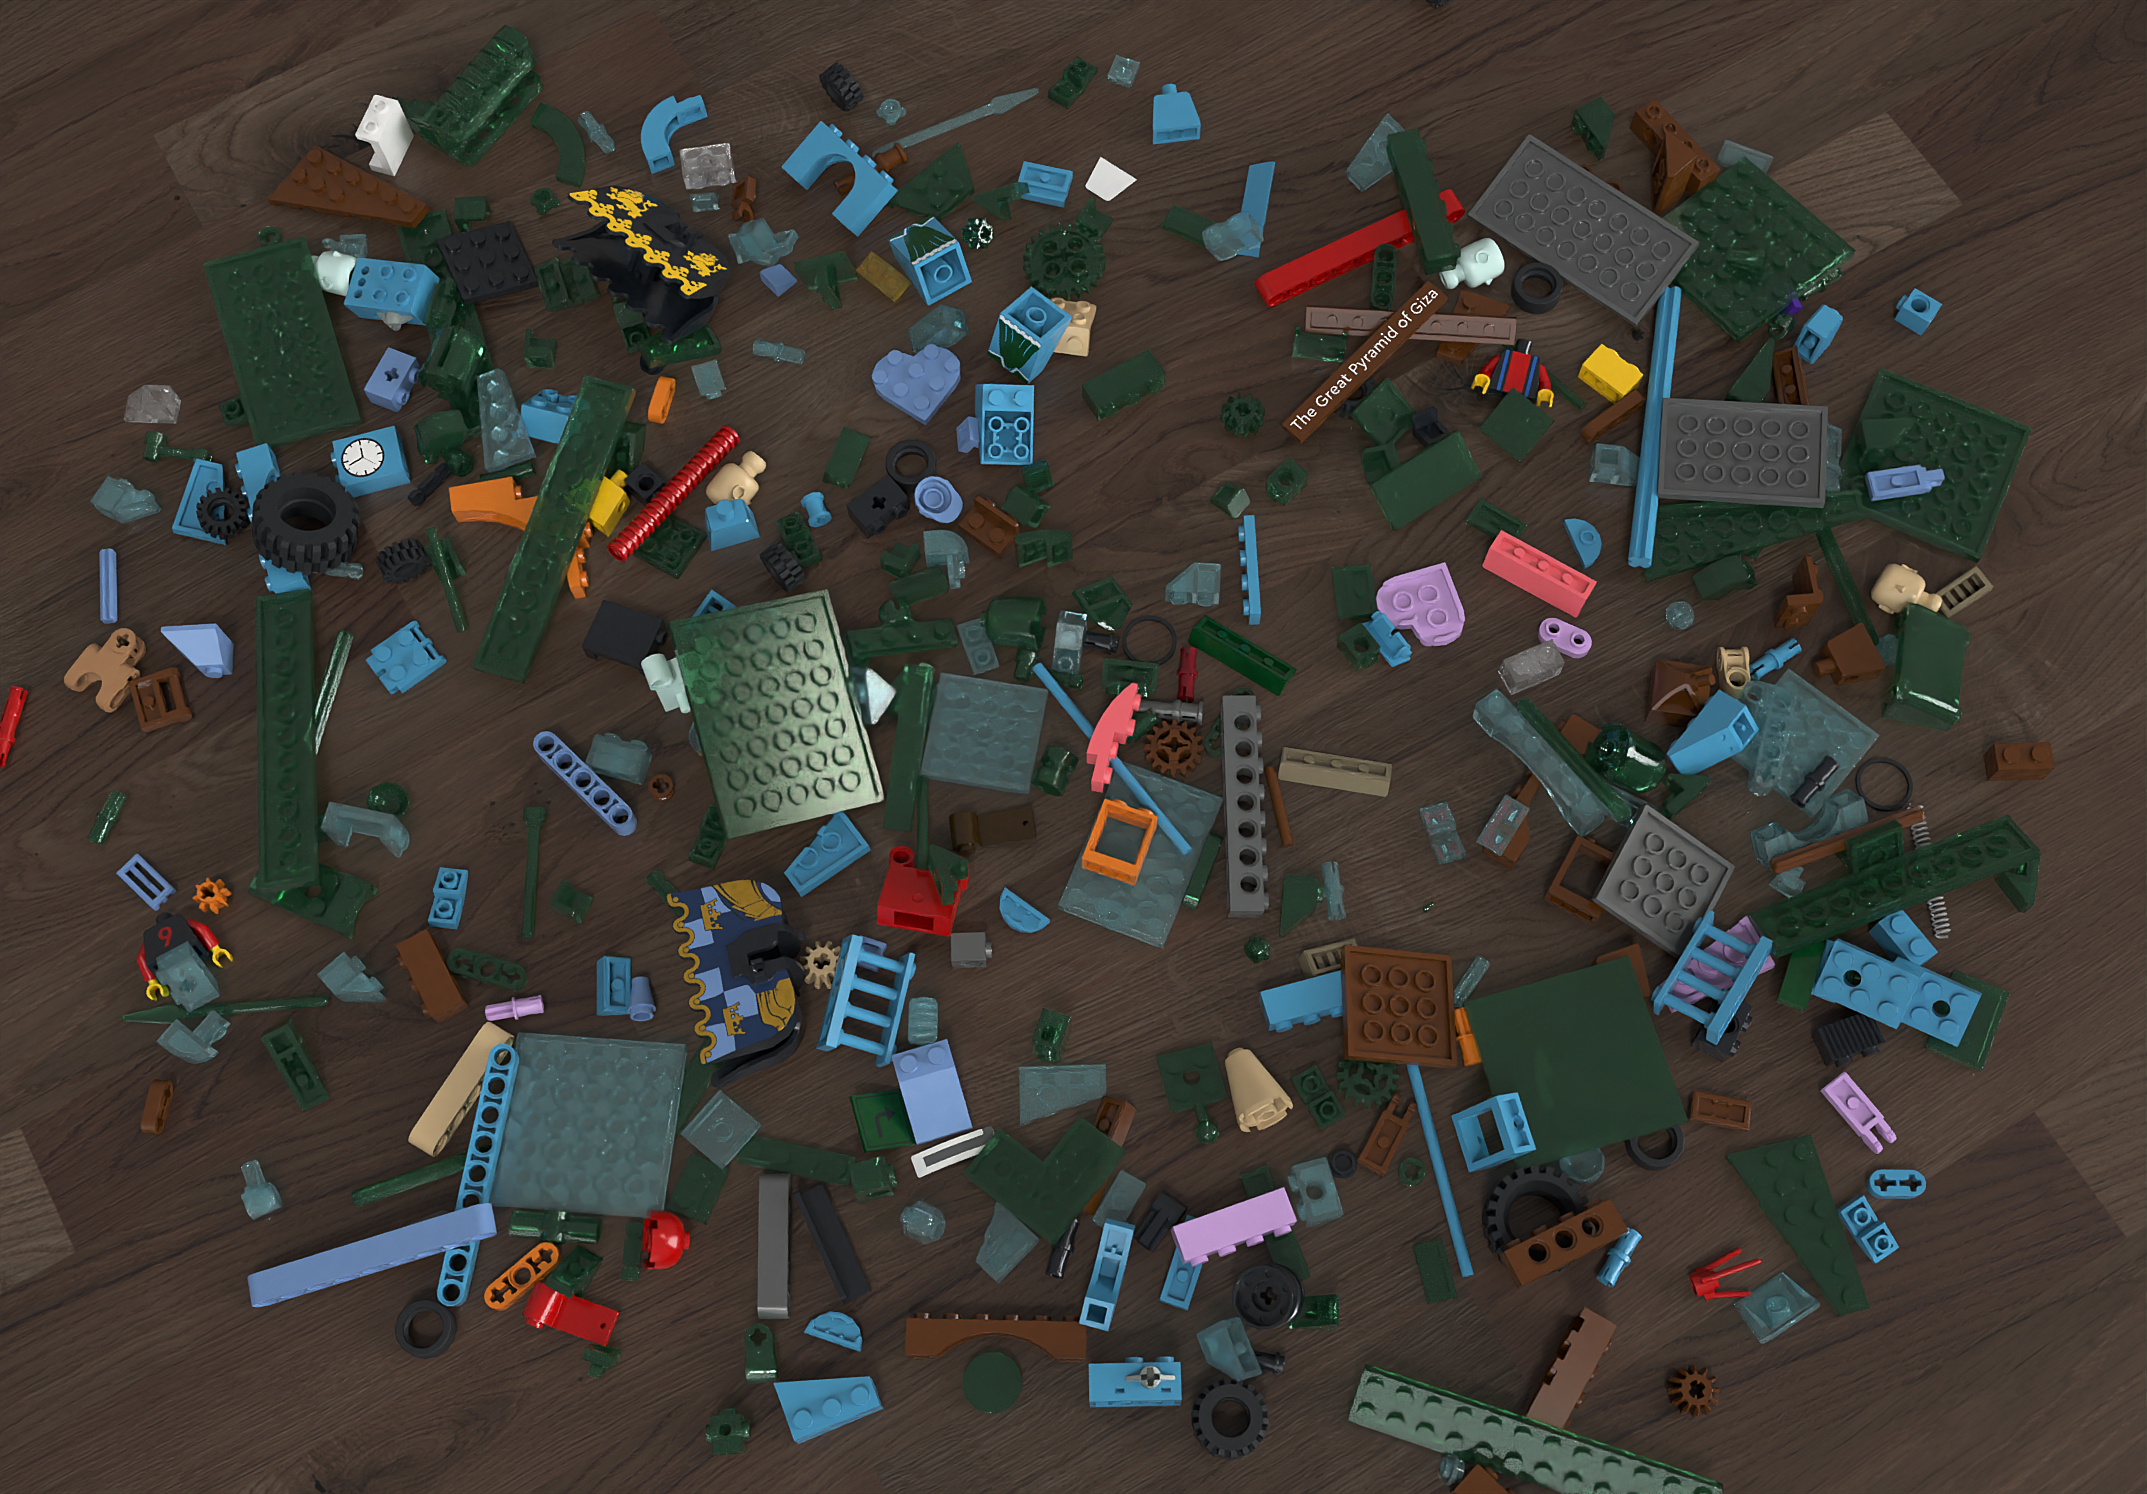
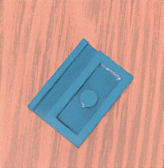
(1046, 183)

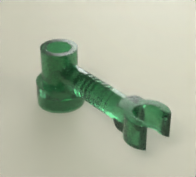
(156, 446)
(1024, 669)

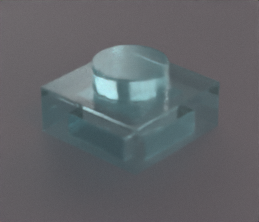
(1123, 71)

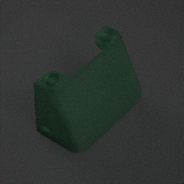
(1927, 668)

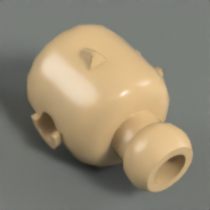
(736, 481)
(1902, 585)

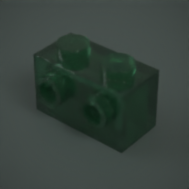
(1121, 673)

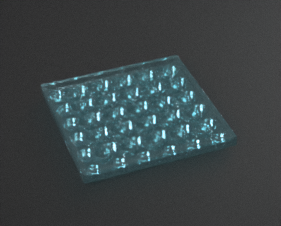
(590, 1125)

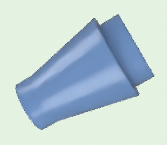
(641, 1001)

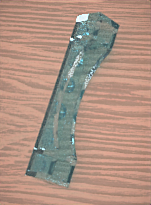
(1573, 798)

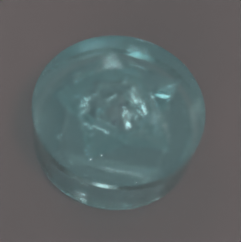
(1680, 615)

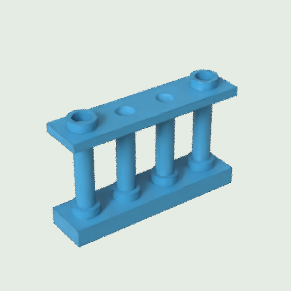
(1728, 999)
(839, 1007)

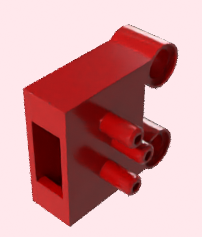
(911, 898)

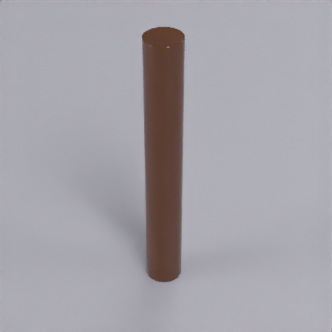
(1278, 806)

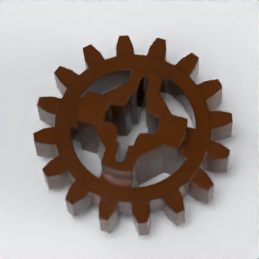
(1186, 749)

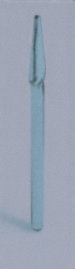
(997, 106)

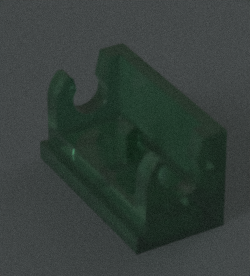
(1319, 346)
(845, 458)

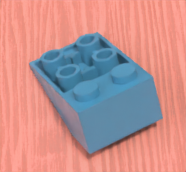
(1005, 423)
(1714, 735)

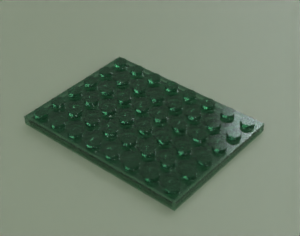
(776, 713)

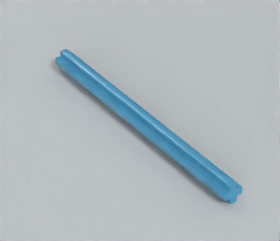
(1658, 388)

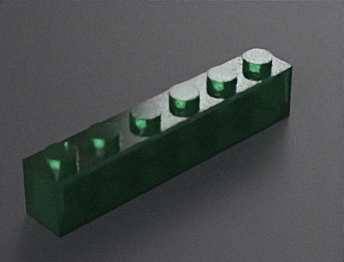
(1422, 201)

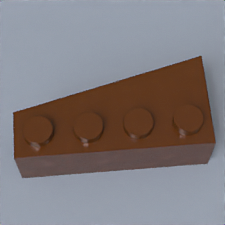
(1571, 1369)

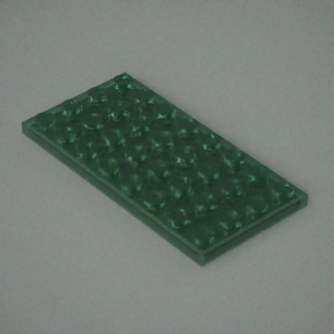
(282, 343)

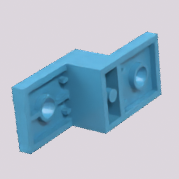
(1897, 992)

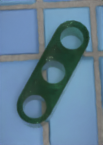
(1384, 272)

